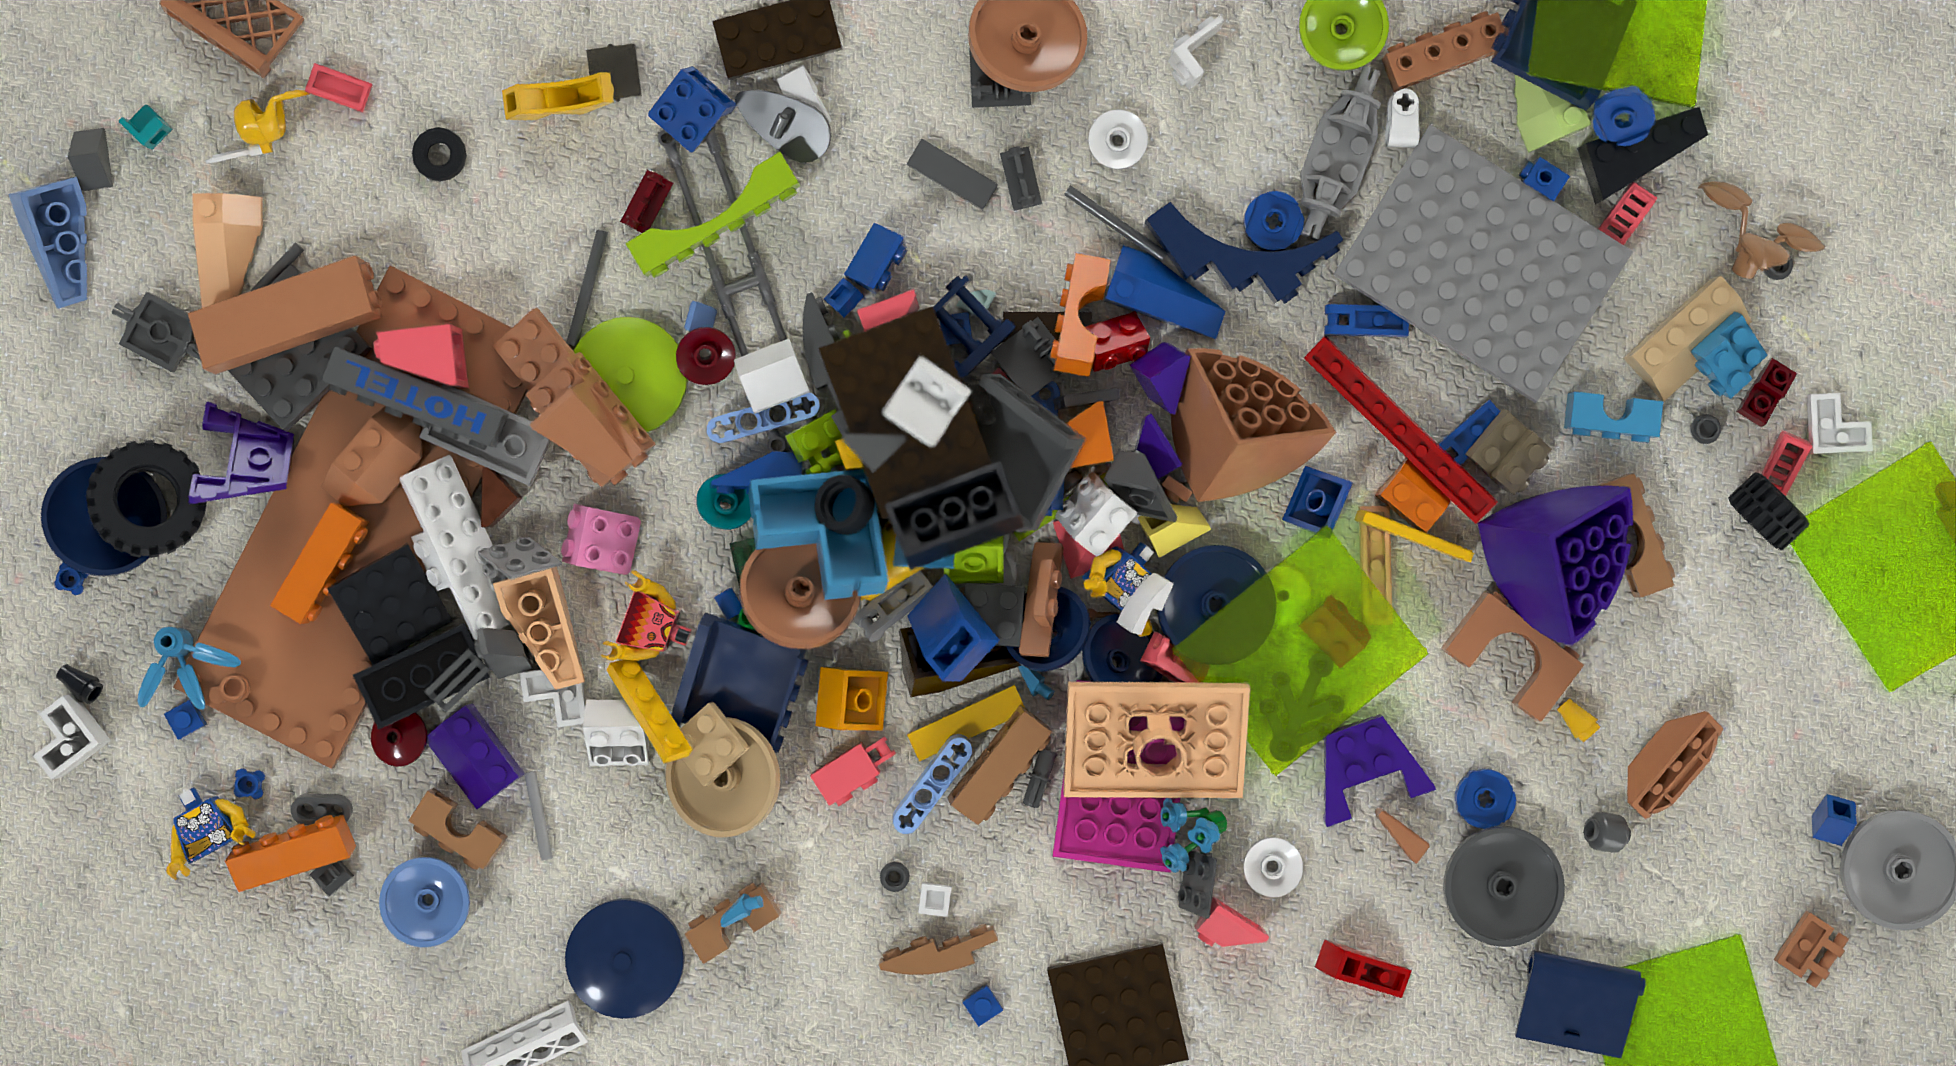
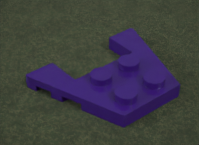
(256, 462)
(1362, 754)

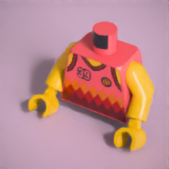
(648, 623)

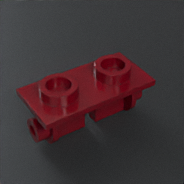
(647, 201)

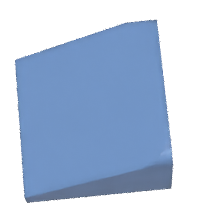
(700, 316)

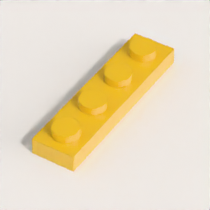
(649, 710)

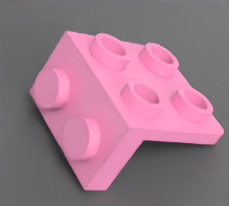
(600, 539)

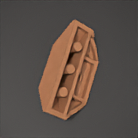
(375, 460)
(1671, 762)

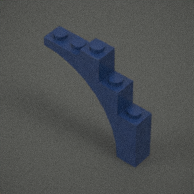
(1275, 271)

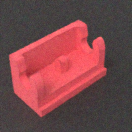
(1162, 659)

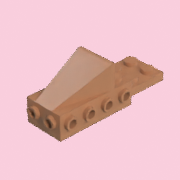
(573, 401)

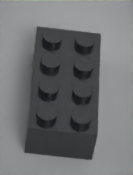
(954, 516)
(398, 683)

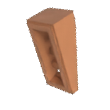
(1409, 841)

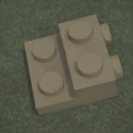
(1509, 452)

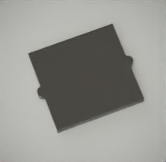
(622, 65)

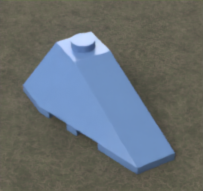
(55, 232)

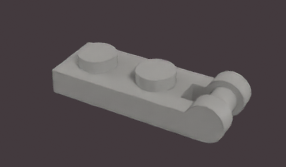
(892, 605)

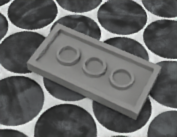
(517, 451)

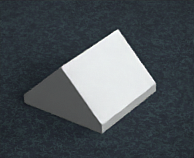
(771, 376)

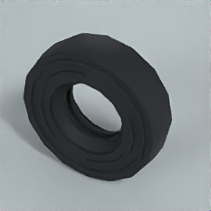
(426, 141)

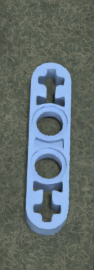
(764, 420)
(928, 781)

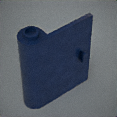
(1578, 998)

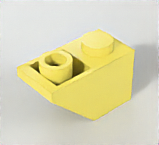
(1169, 535)

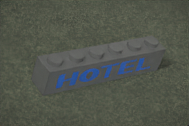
(414, 397)

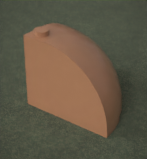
(1241, 425)

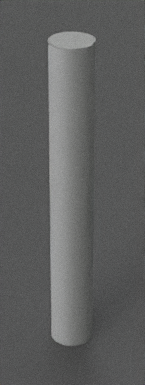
(538, 815)

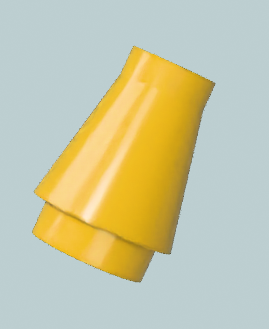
(1578, 720)

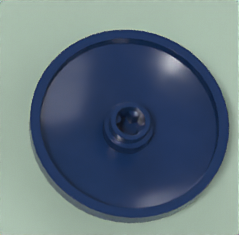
(69, 525)
(1204, 585)
(624, 958)

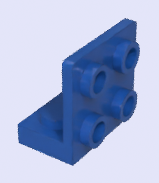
(690, 108)

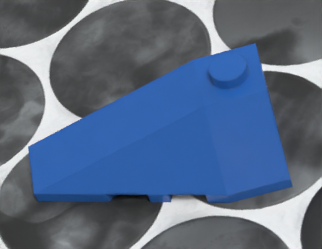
(1155, 291)

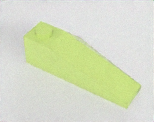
(1544, 116)

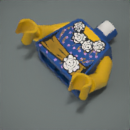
(1118, 575)
(204, 829)

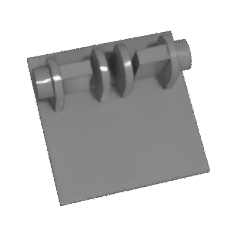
(517, 559)

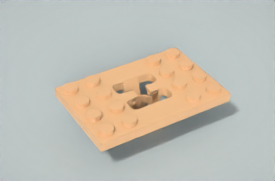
(1207, 748)

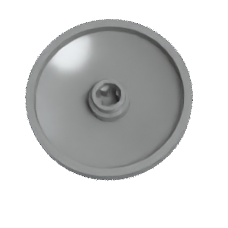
(1900, 869)

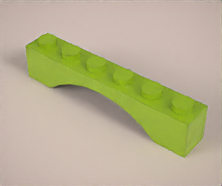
(660, 247)

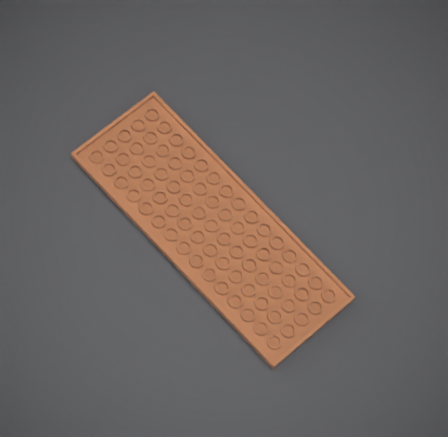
(305, 672)

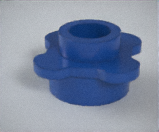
(63, 583)
(241, 788)

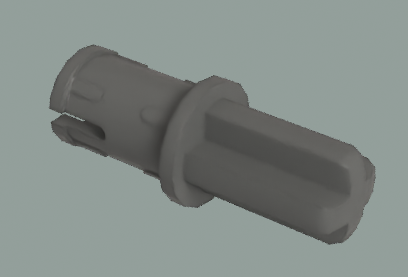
(1039, 778)

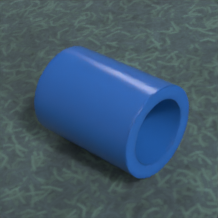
(728, 603)

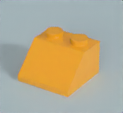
(851, 699)

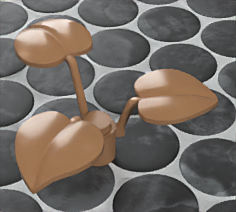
(1753, 250)

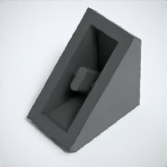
(90, 159)
(873, 448)

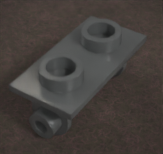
(1021, 178)

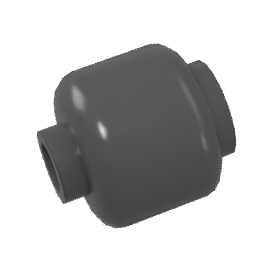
(1607, 832)

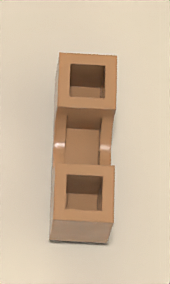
(434, 819)
(709, 936)

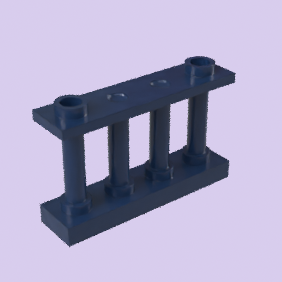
(975, 349)

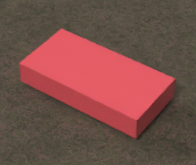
(338, 87)

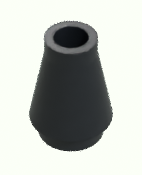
(81, 684)

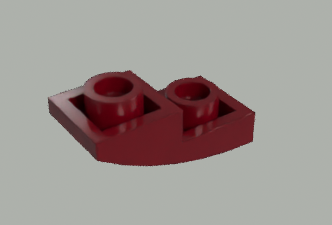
(1766, 392)

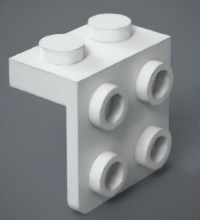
(1186, 68)
(926, 401)
(1095, 515)

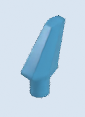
(1035, 683)
(741, 909)

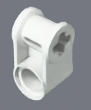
(1401, 125)

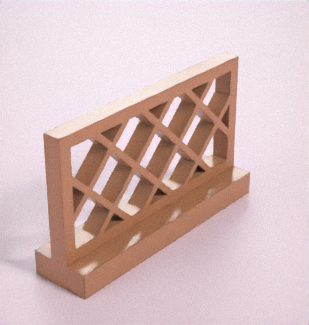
(224, 38)

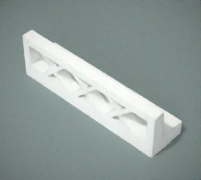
(526, 1036)

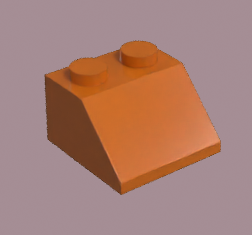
(1413, 496)

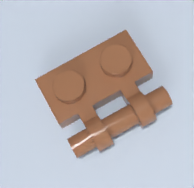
(1804, 945)

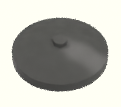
(1503, 886)

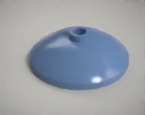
(409, 915)

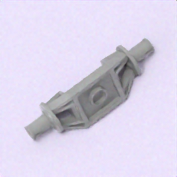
(1340, 153)

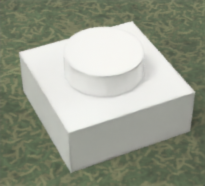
(934, 899)

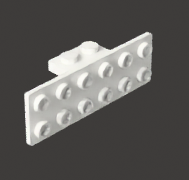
(452, 541)

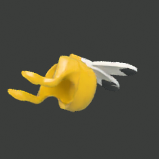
(259, 127)

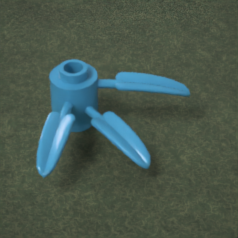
(178, 643)

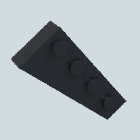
(1615, 166)

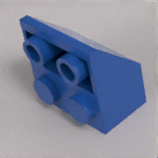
(875, 259)

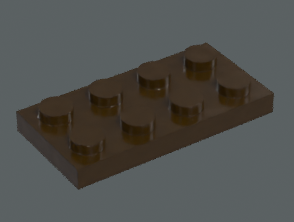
(776, 36)

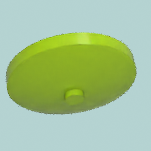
(638, 366)

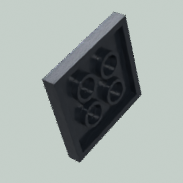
(389, 604)

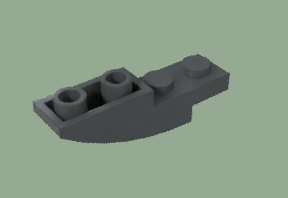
(815, 335)

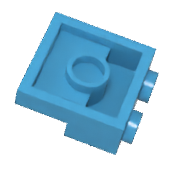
(1729, 356)

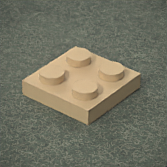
(713, 743)

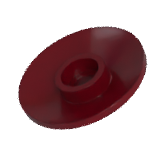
(705, 369)
(409, 744)

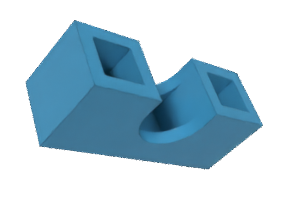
(1586, 414)

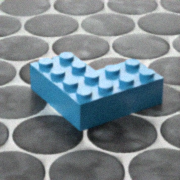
(786, 517)

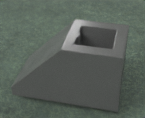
(502, 651)

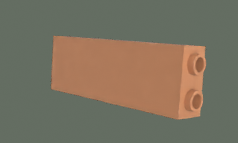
(285, 314)

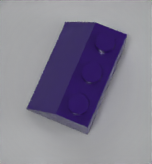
(474, 755)

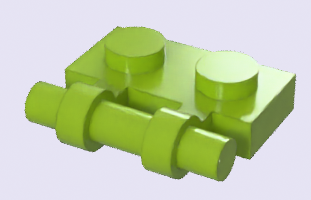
(812, 439)

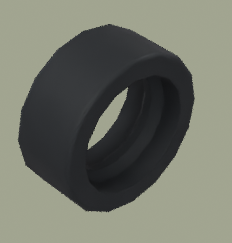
(825, 500)

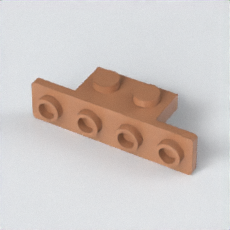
(1041, 599)

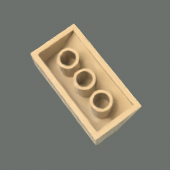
(1665, 354)

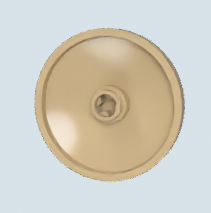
(737, 797)

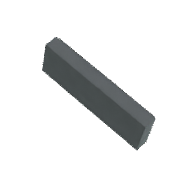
(952, 174)

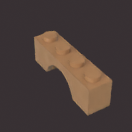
(1648, 569)

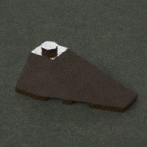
(923, 679)

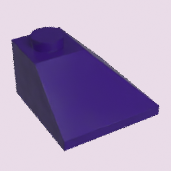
(1156, 447)

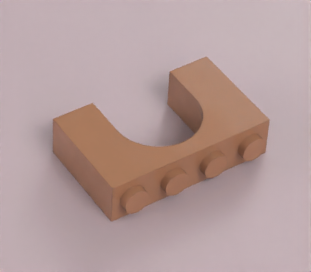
(1553, 666)

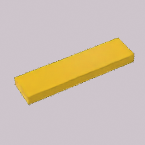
(1414, 535)
(966, 721)

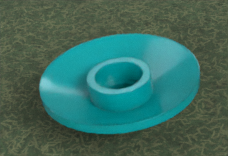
(709, 506)

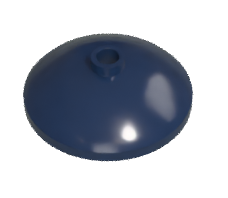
(1072, 630)
(1112, 641)

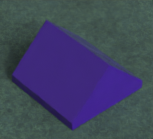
(1162, 374)

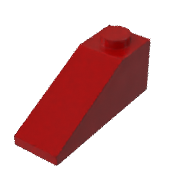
(1362, 969)

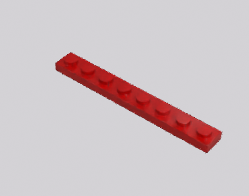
(1400, 430)

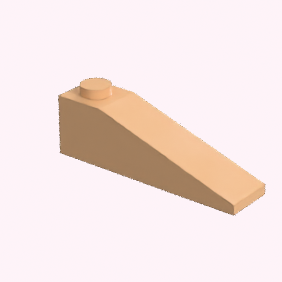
(224, 242)
(542, 619)

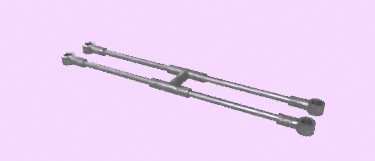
(725, 290)

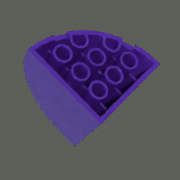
(1560, 556)

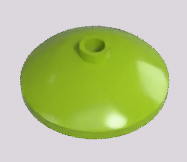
(1364, 38)

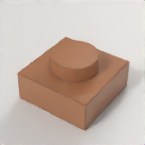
(1175, 490)

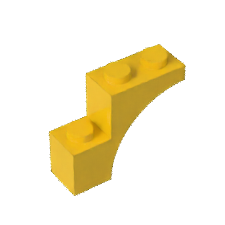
(560, 97)

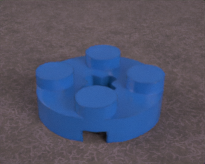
(1619, 101)
(1258, 229)
(1499, 789)

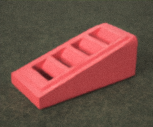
(1641, 194)
(1799, 458)

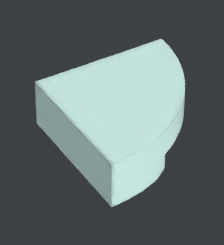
(985, 297)

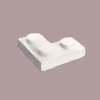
(1828, 432)
(568, 701)

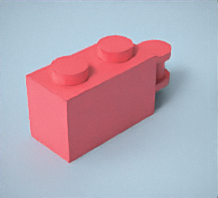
(850, 771)

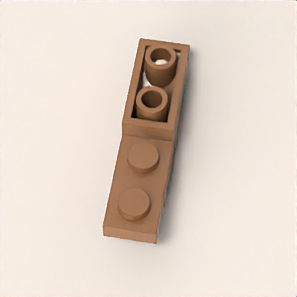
(927, 958)

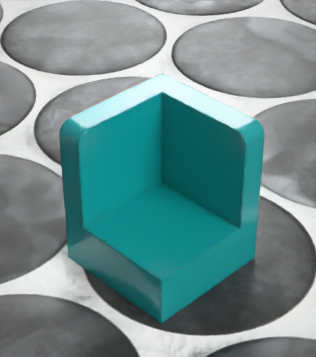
(147, 127)

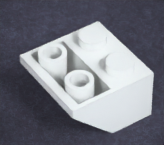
(614, 734)

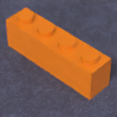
(320, 563)
(290, 852)

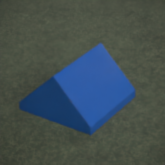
(1317, 500)

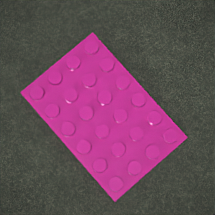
(1118, 828)

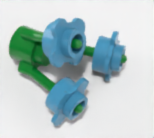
(1204, 834)

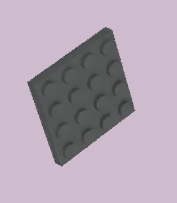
(291, 380)

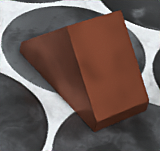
(497, 497)

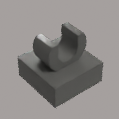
(331, 877)

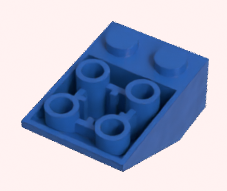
(950, 631)

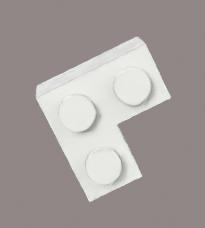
(76, 735)

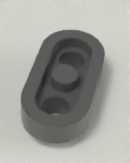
(322, 806)

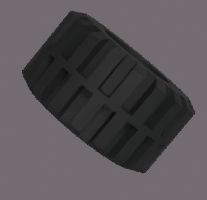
(1768, 511)

